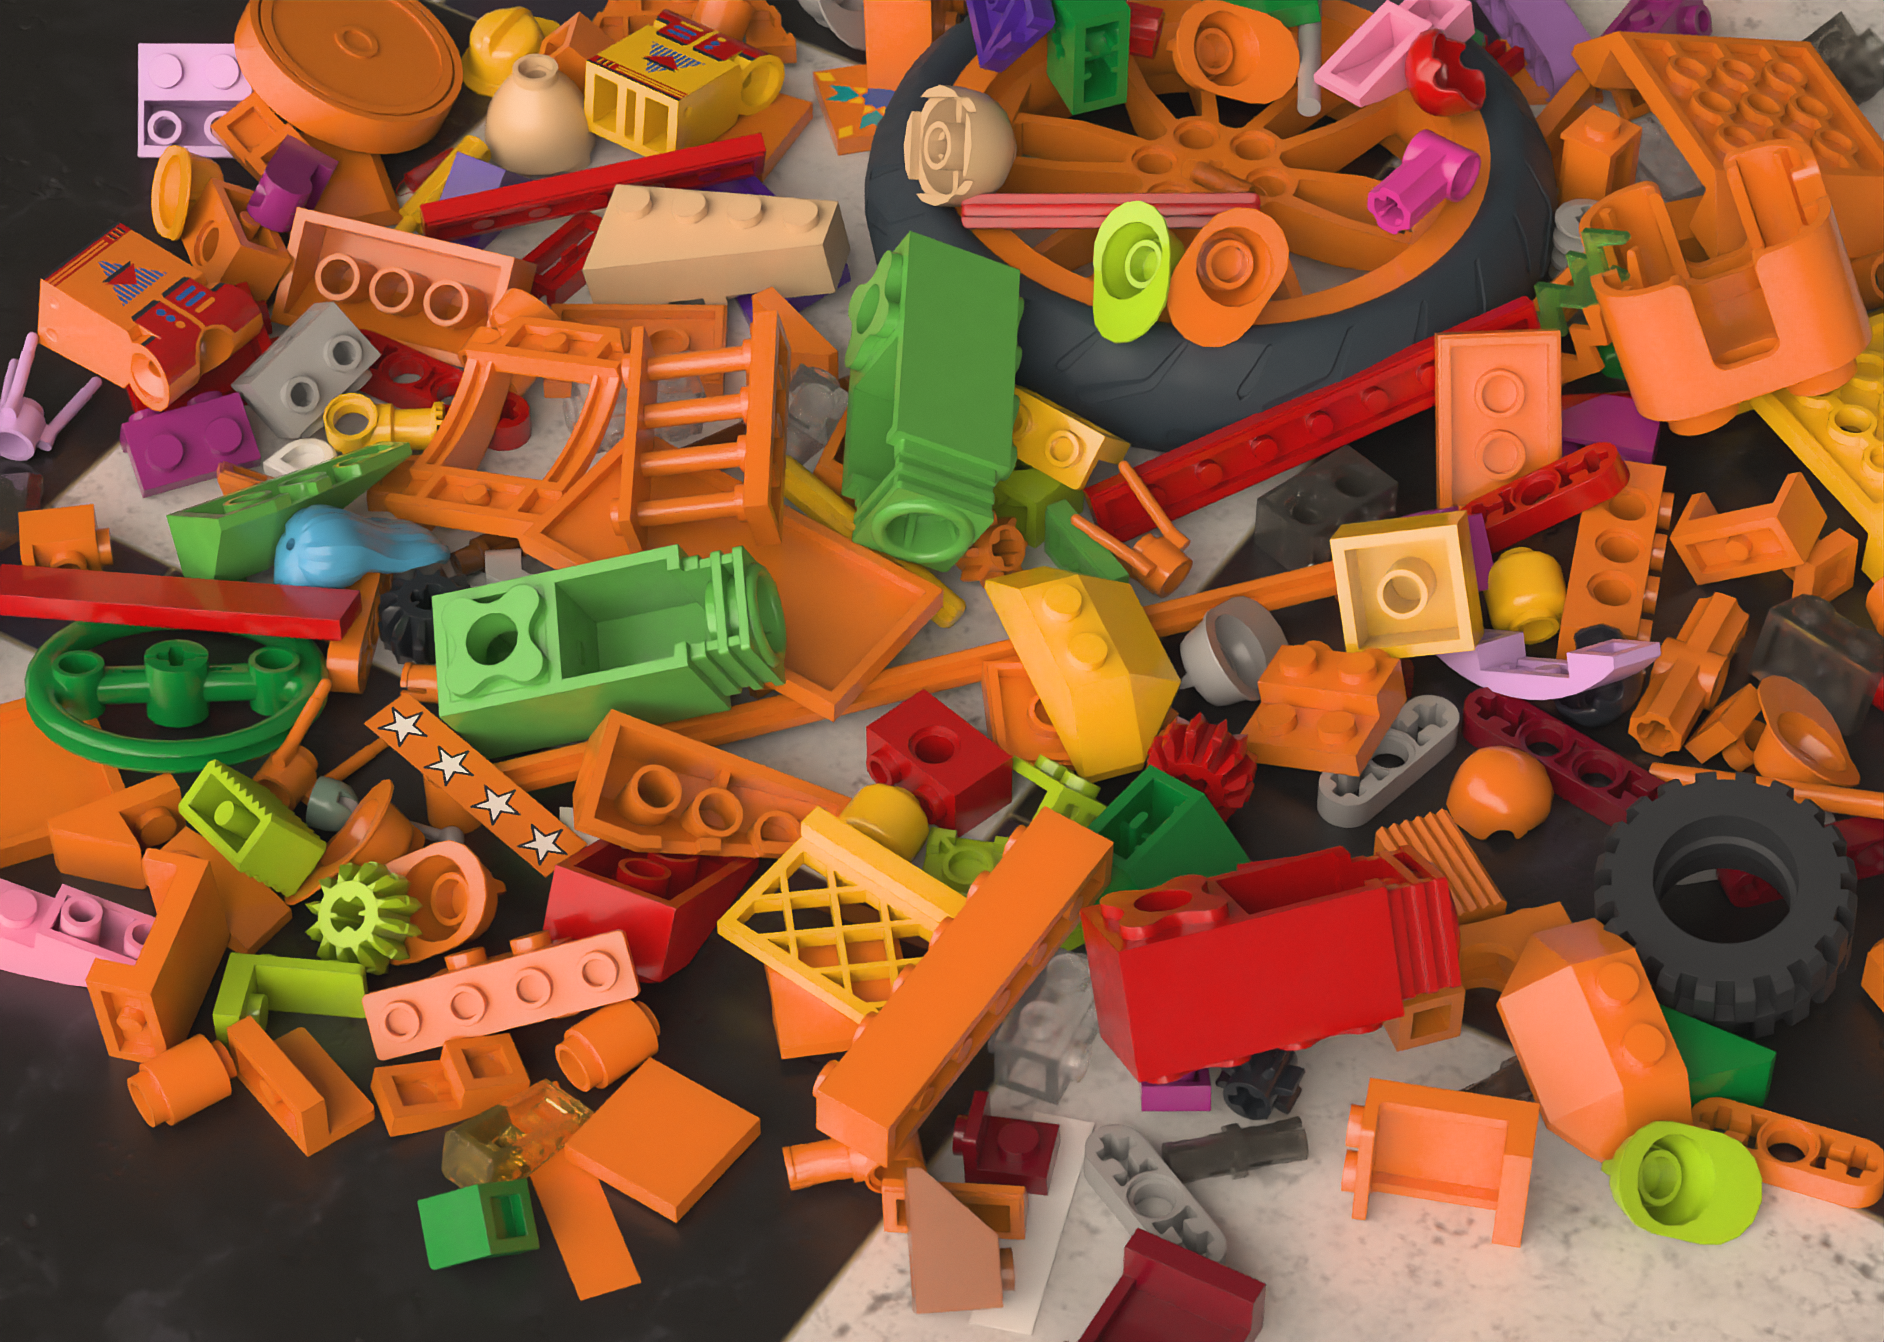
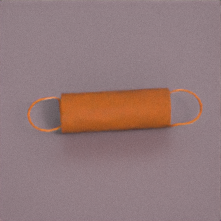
(1219, 180)

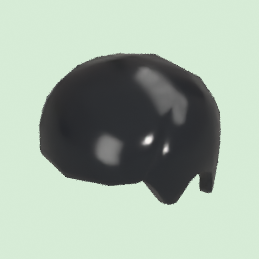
(1605, 703)

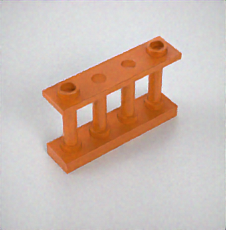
(757, 453)

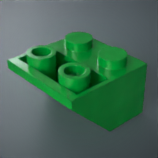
(1164, 833)

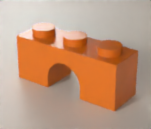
(1485, 961)

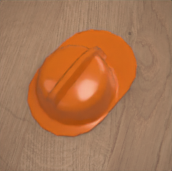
(1235, 52)
(1227, 276)
(1800, 737)
(372, 833)
(455, 896)

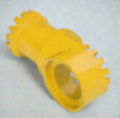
(384, 424)

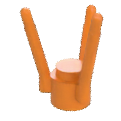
(1152, 561)
(292, 767)

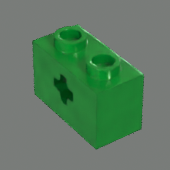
(1089, 53)

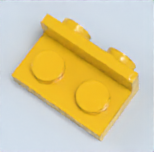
(1061, 441)

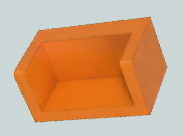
(1751, 538)

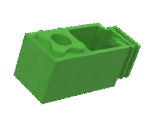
(930, 399)
(629, 633)

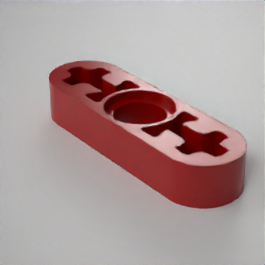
(1573, 485)

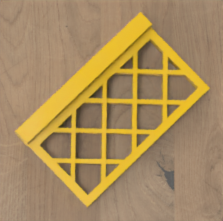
(865, 875)

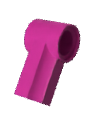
(1428, 174)

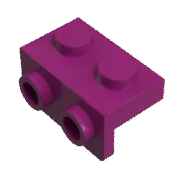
(188, 442)

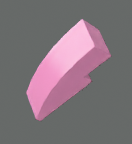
(1373, 58)

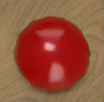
(1439, 79)

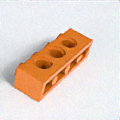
(1614, 559)

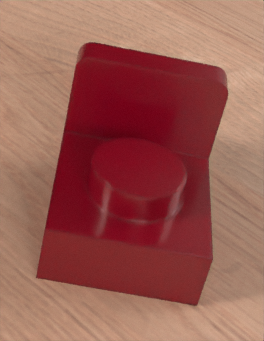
(1005, 1148)

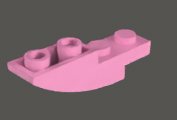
(65, 933)

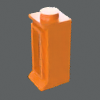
(1598, 155)

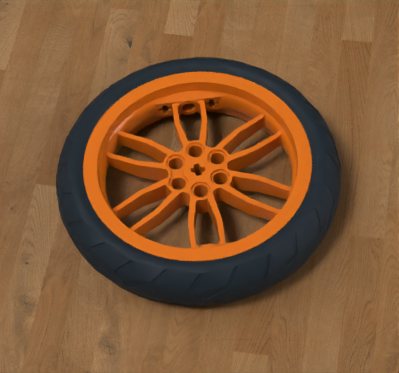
(1161, 385)

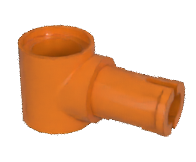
(832, 1161)

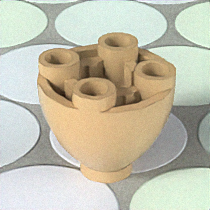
(538, 121)

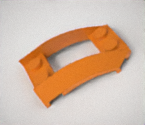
(445, 476)

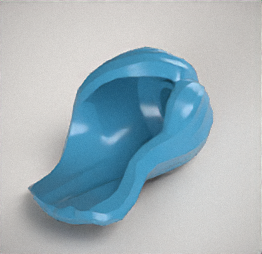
(338, 547)

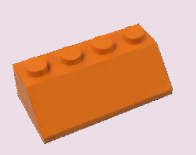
(395, 282)

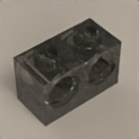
(1308, 509)

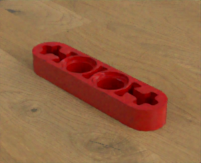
(436, 383)

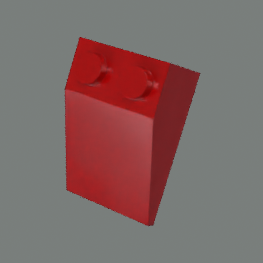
(656, 898)

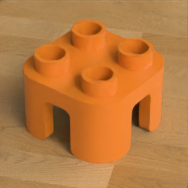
(1742, 321)

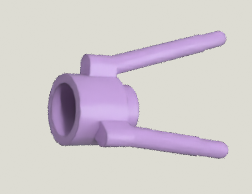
(23, 418)

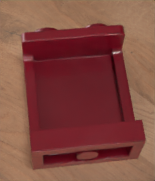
(1177, 1298)

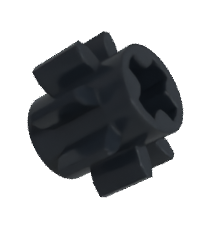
(1262, 1083)

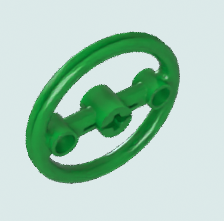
(177, 684)

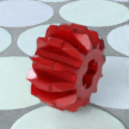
(1207, 760)

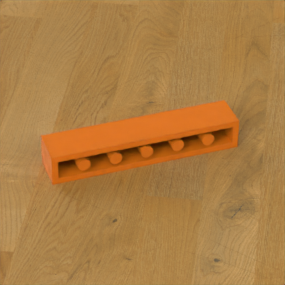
(962, 986)

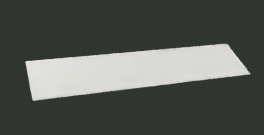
(1044, 1228)

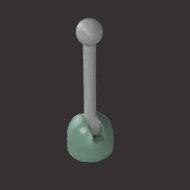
(335, 801)

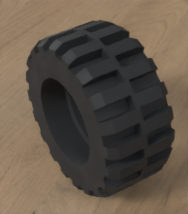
(1744, 830)

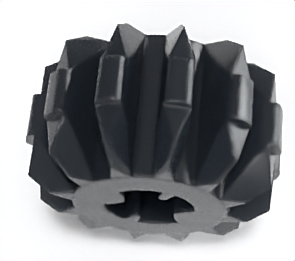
(407, 615)

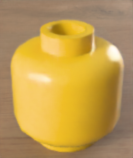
(1526, 594)
(890, 818)

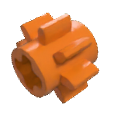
(994, 553)

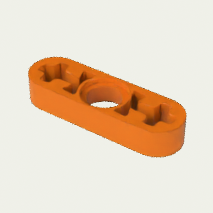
(352, 657)
(1803, 1177)

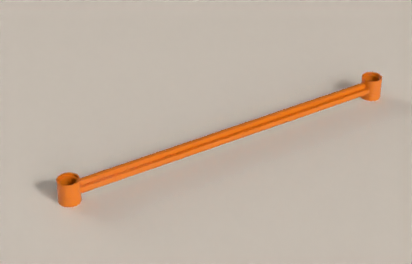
(890, 686)

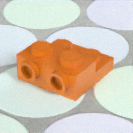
(1325, 708)

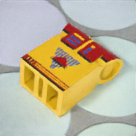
(676, 86)

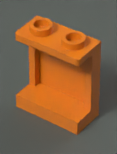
(158, 998)
(1442, 1150)

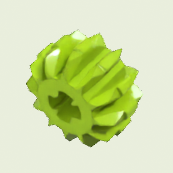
(368, 893)

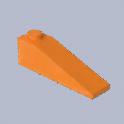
(687, 797)

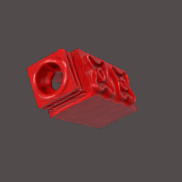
(1267, 957)

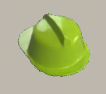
(1132, 270)
(1685, 1183)

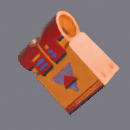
(142, 316)

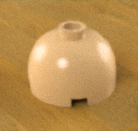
(958, 145)

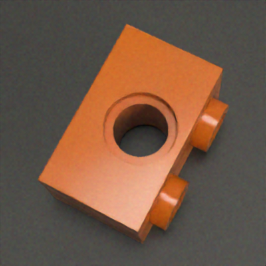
(230, 243)

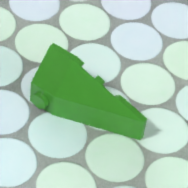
(241, 529)

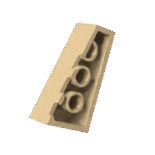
(713, 246)

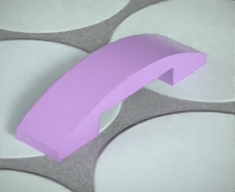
(1504, 668)

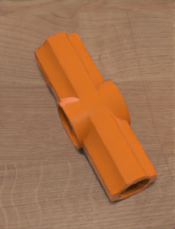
(1688, 674)

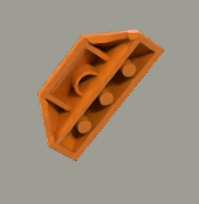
(1592, 1038)

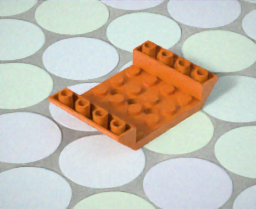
(1741, 92)

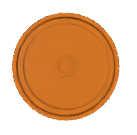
(352, 69)

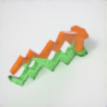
(1553, 297)

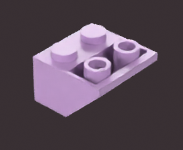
(185, 93)

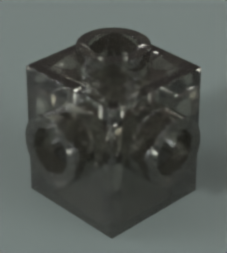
(1851, 56)

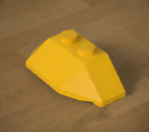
(1089, 663)

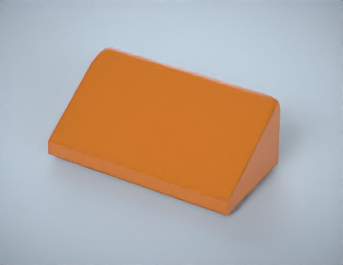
(998, 1206)

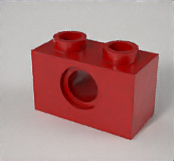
(941, 761)

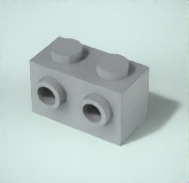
(306, 370)

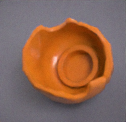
(1500, 791)

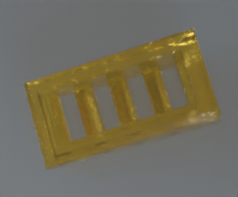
(471, 1147)

